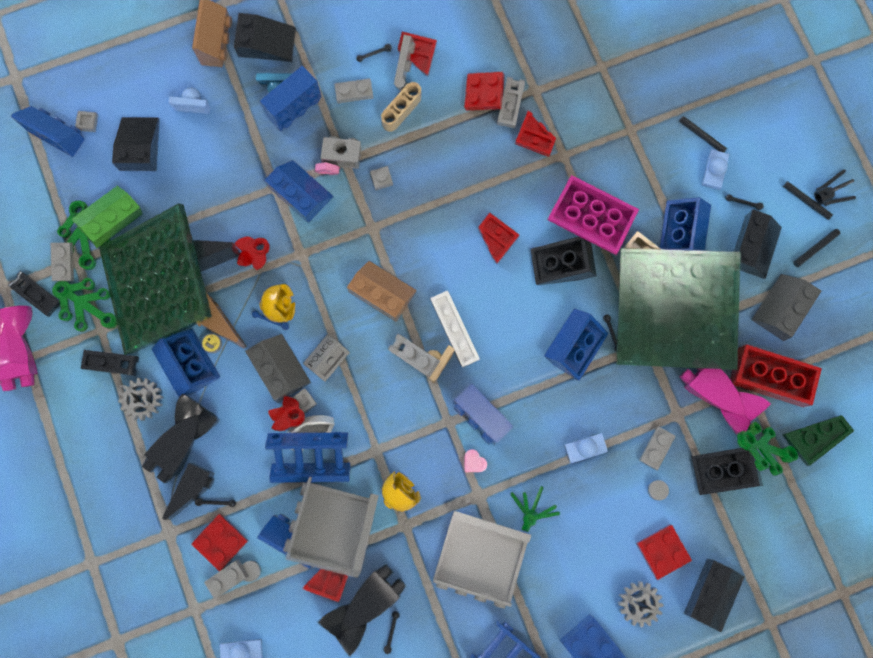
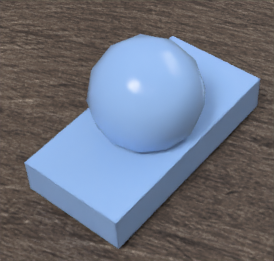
(190, 102)
(715, 169)
(585, 448)
(242, 649)

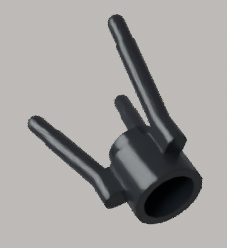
(825, 194)

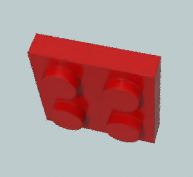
(484, 91)
(219, 542)
(664, 552)

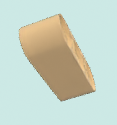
(405, 99)

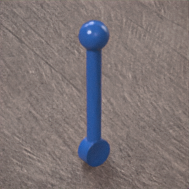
(285, 326)

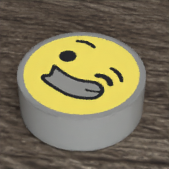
(211, 343)

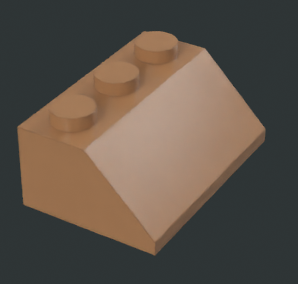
(211, 33)
(381, 290)

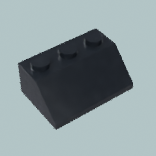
(757, 243)
(714, 594)

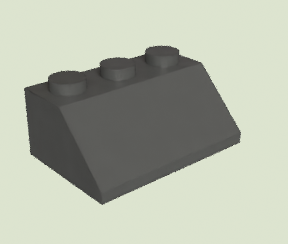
(786, 306)
(278, 367)

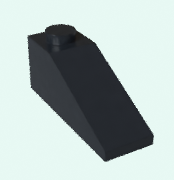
(191, 486)

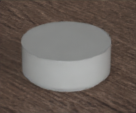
(658, 490)
(253, 570)

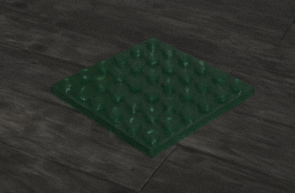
(155, 280)
(678, 308)

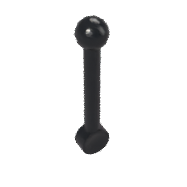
(387, 48)
(758, 206)
(607, 318)
(198, 502)
(387, 649)

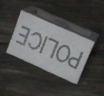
(326, 357)

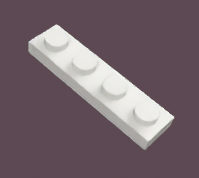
(455, 329)

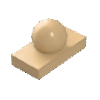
(444, 359)

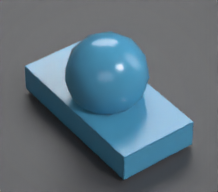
(271, 79)

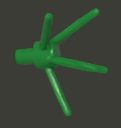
(530, 515)

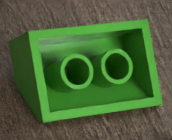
(107, 216)

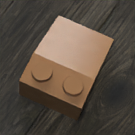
(221, 325)

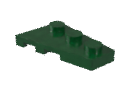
(819, 438)

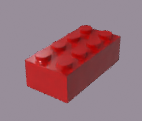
(776, 376)

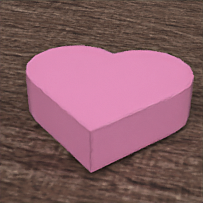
(327, 168)
(474, 462)

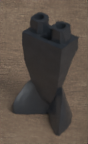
(174, 446)
(370, 601)

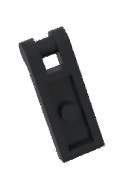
(35, 294)
(109, 362)

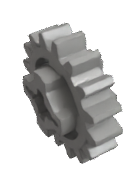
(135, 404)
(642, 596)

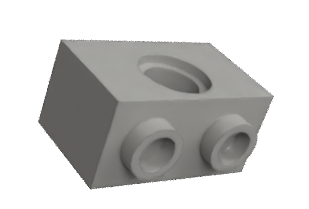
(349, 159)

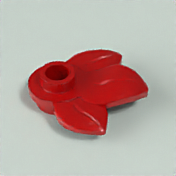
(250, 254)
(284, 415)

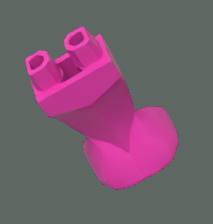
(15, 354)
(718, 390)

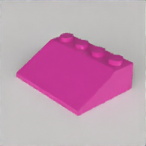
(593, 215)

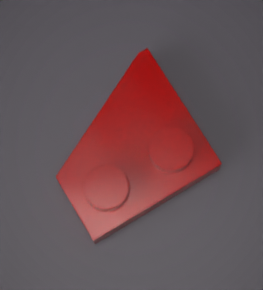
(423, 52)
(535, 136)
(497, 236)
(327, 584)

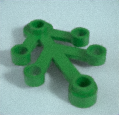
(86, 253)
(81, 303)
(748, 441)

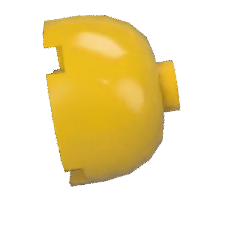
(277, 303)
(399, 493)

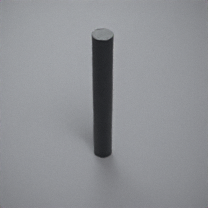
(702, 134)
(807, 200)
(816, 248)

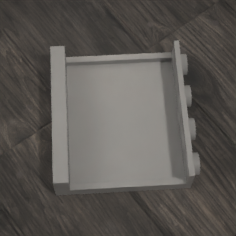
(331, 529)
(481, 559)

